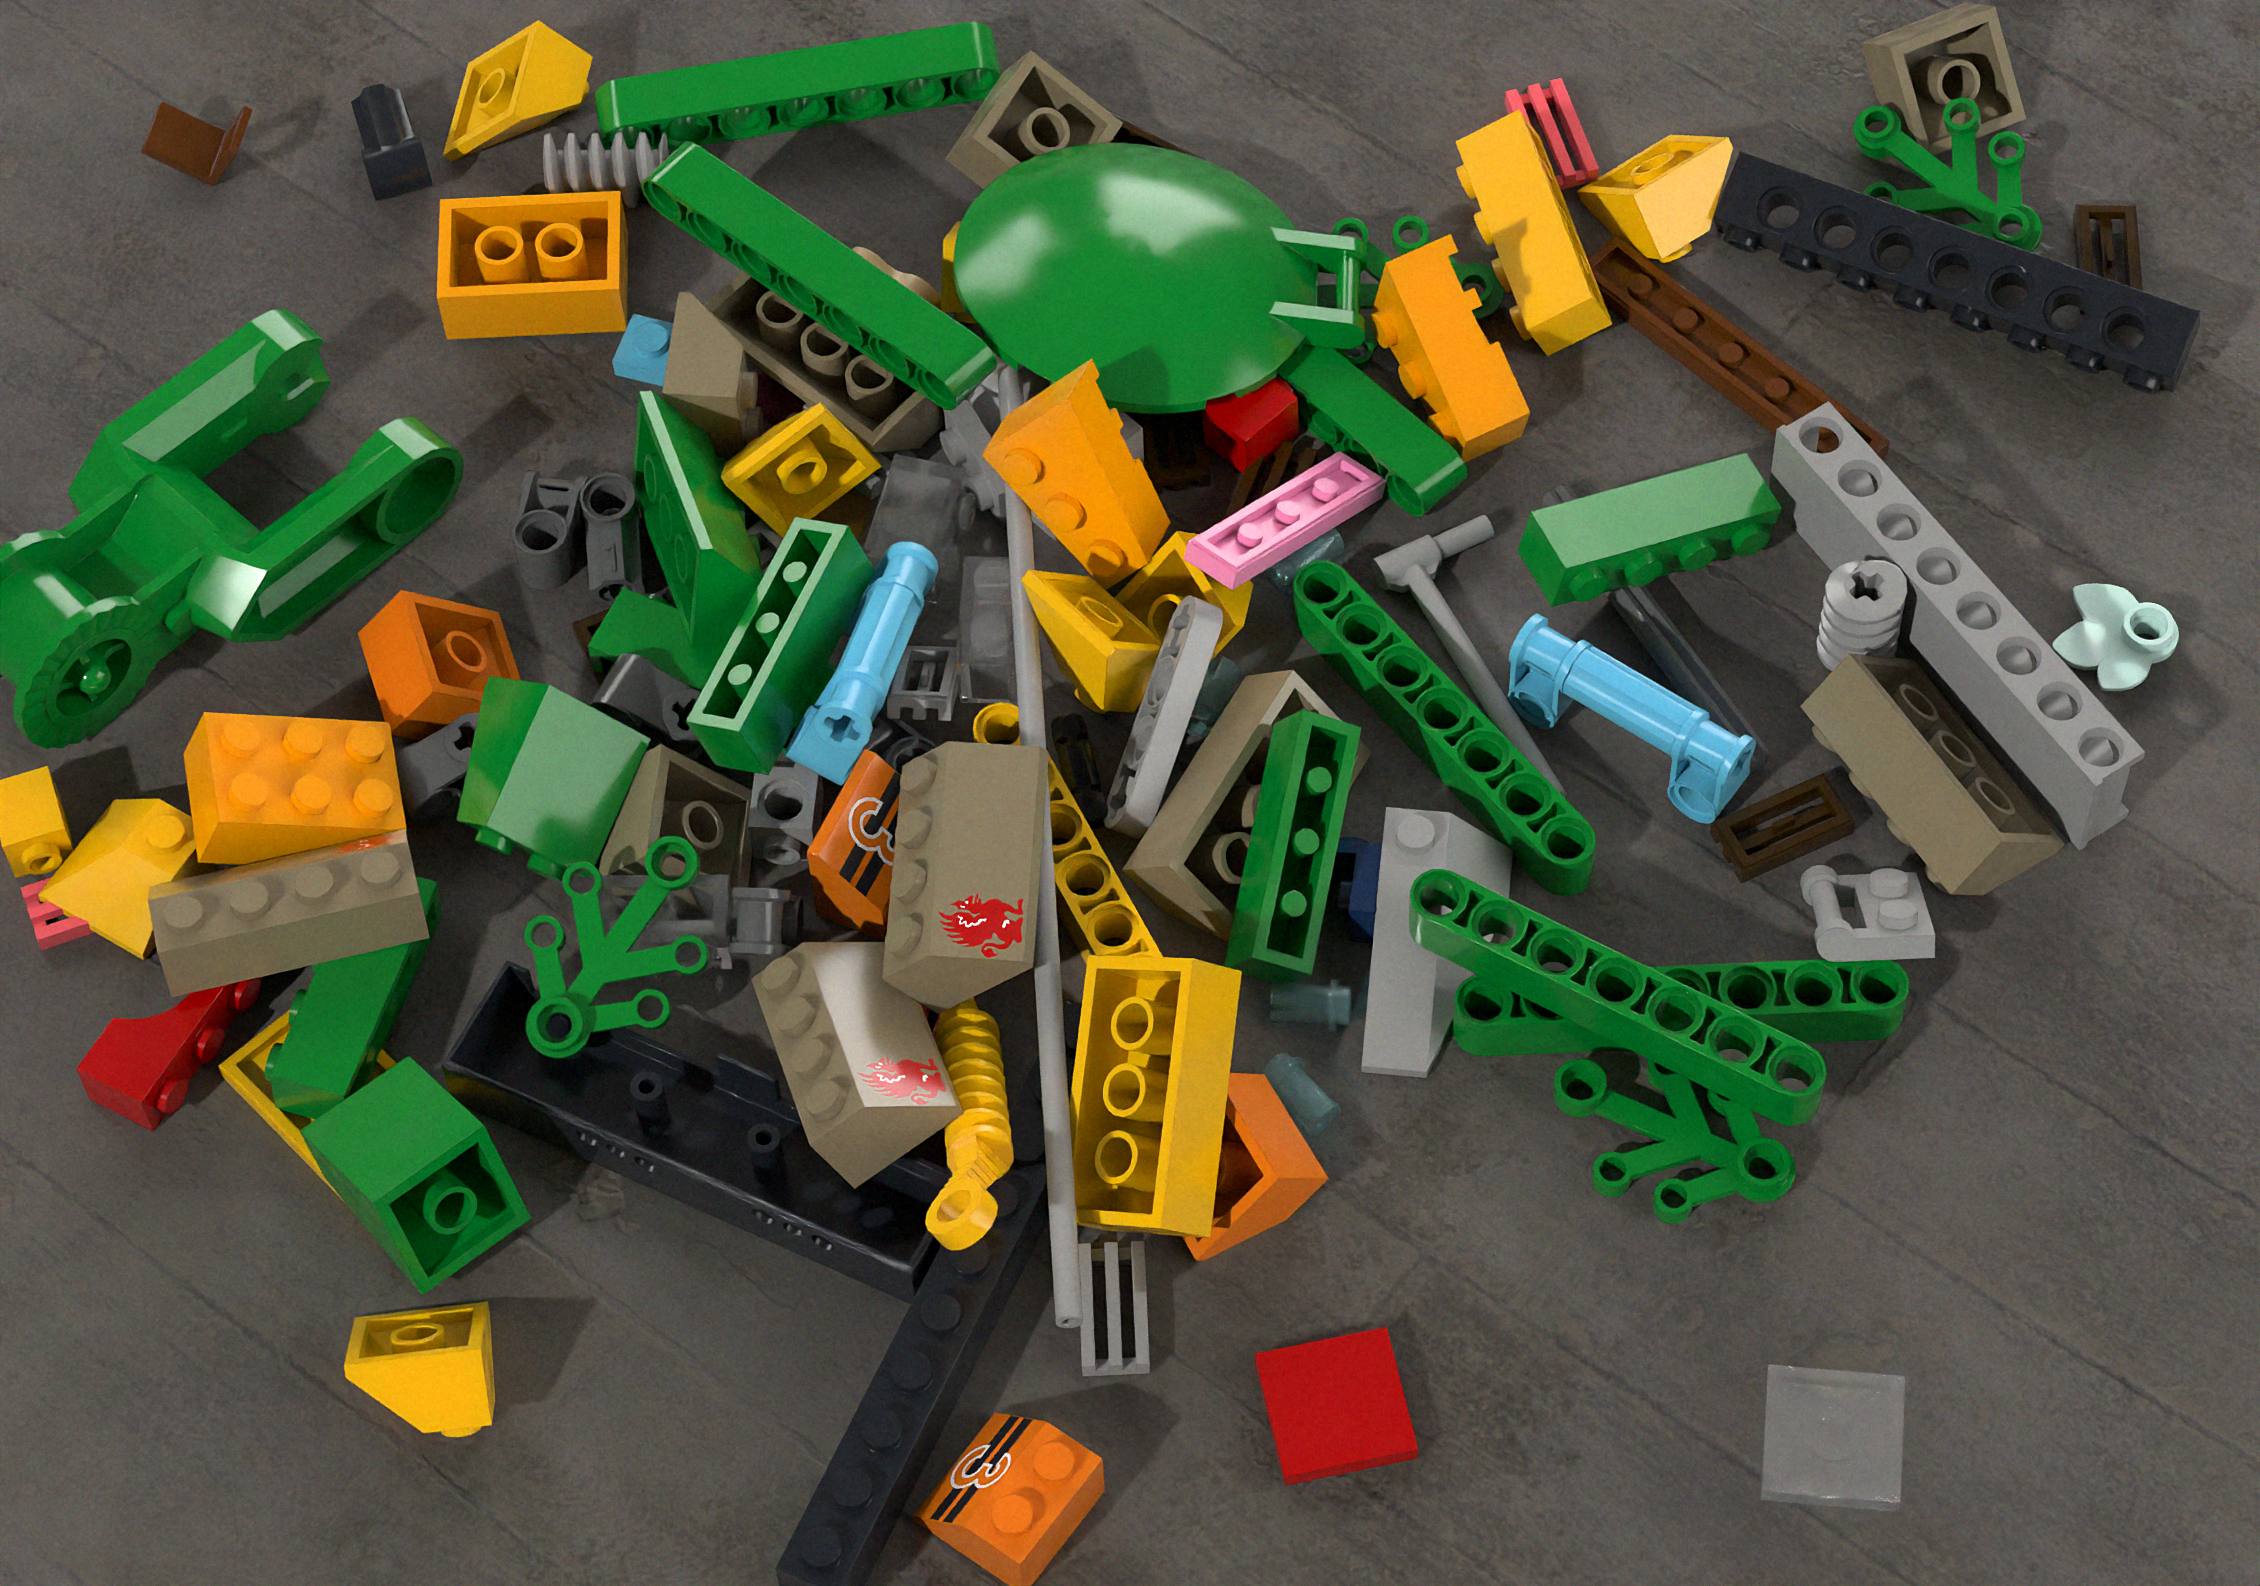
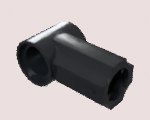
(390, 151)

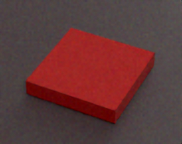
(1336, 1406)

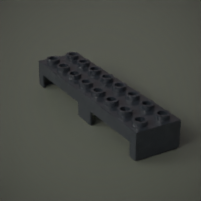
(696, 1136)

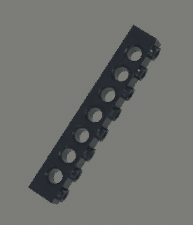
(1762, 185)

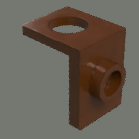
(194, 144)

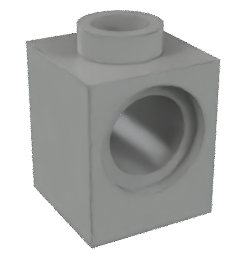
(785, 790)

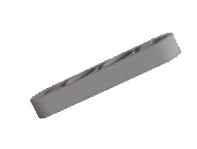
(1163, 717)

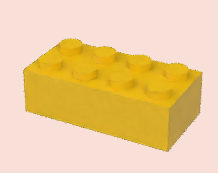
(1151, 1092)

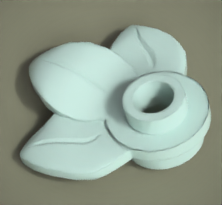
(2109, 636)

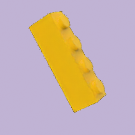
(1532, 234)

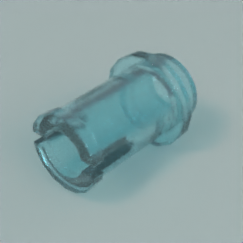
(1322, 548)
(1213, 696)
(1311, 1003)
(1300, 1093)

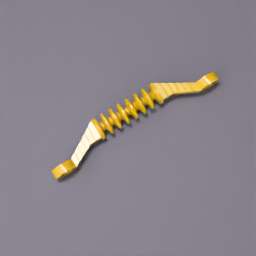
(980, 1138)

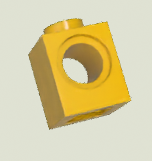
(33, 823)

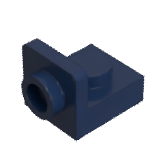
(1358, 873)

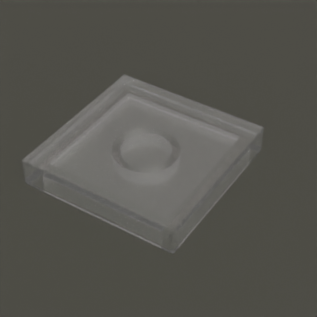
(1833, 1438)

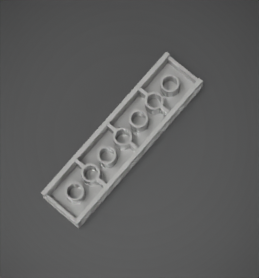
(1950, 629)

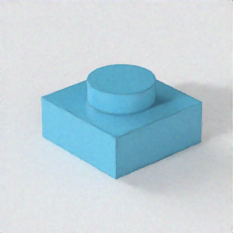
(644, 350)

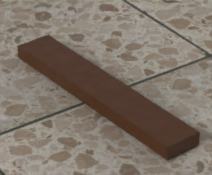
(1713, 345)

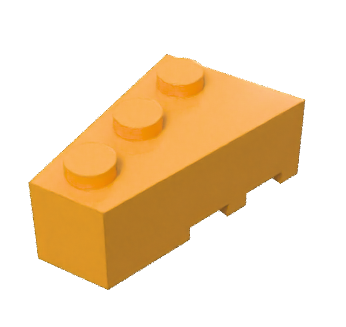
(1445, 353)
(1079, 476)

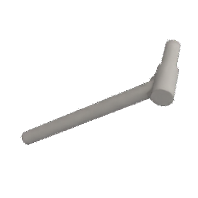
(1413, 569)

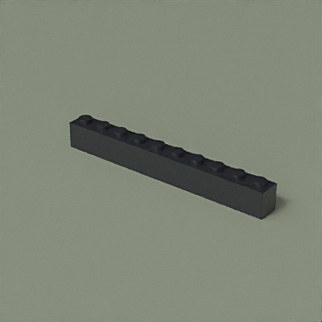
(926, 1365)

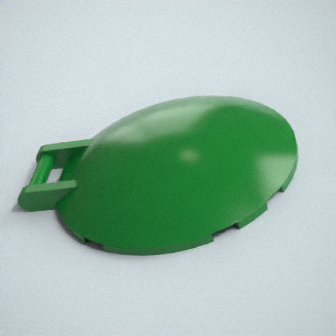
(1153, 271)

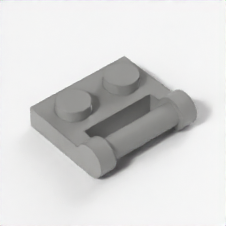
(1888, 912)

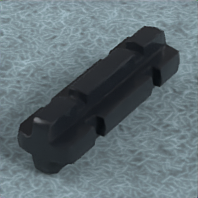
(1079, 767)

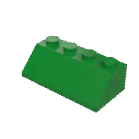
(693, 522)

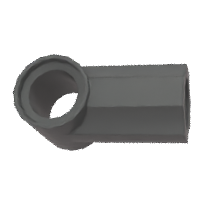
(612, 540)

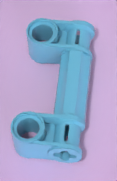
(879, 631)
(1554, 671)

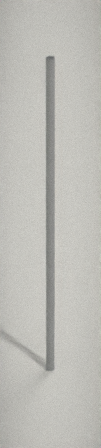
(1046, 952)

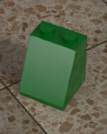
(546, 775)
(417, 1173)

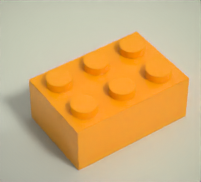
(532, 265)
(288, 785)

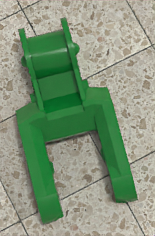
(170, 557)

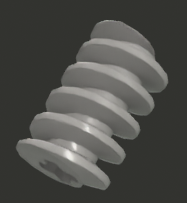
(601, 169)
(1861, 611)

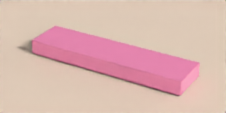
(1285, 520)

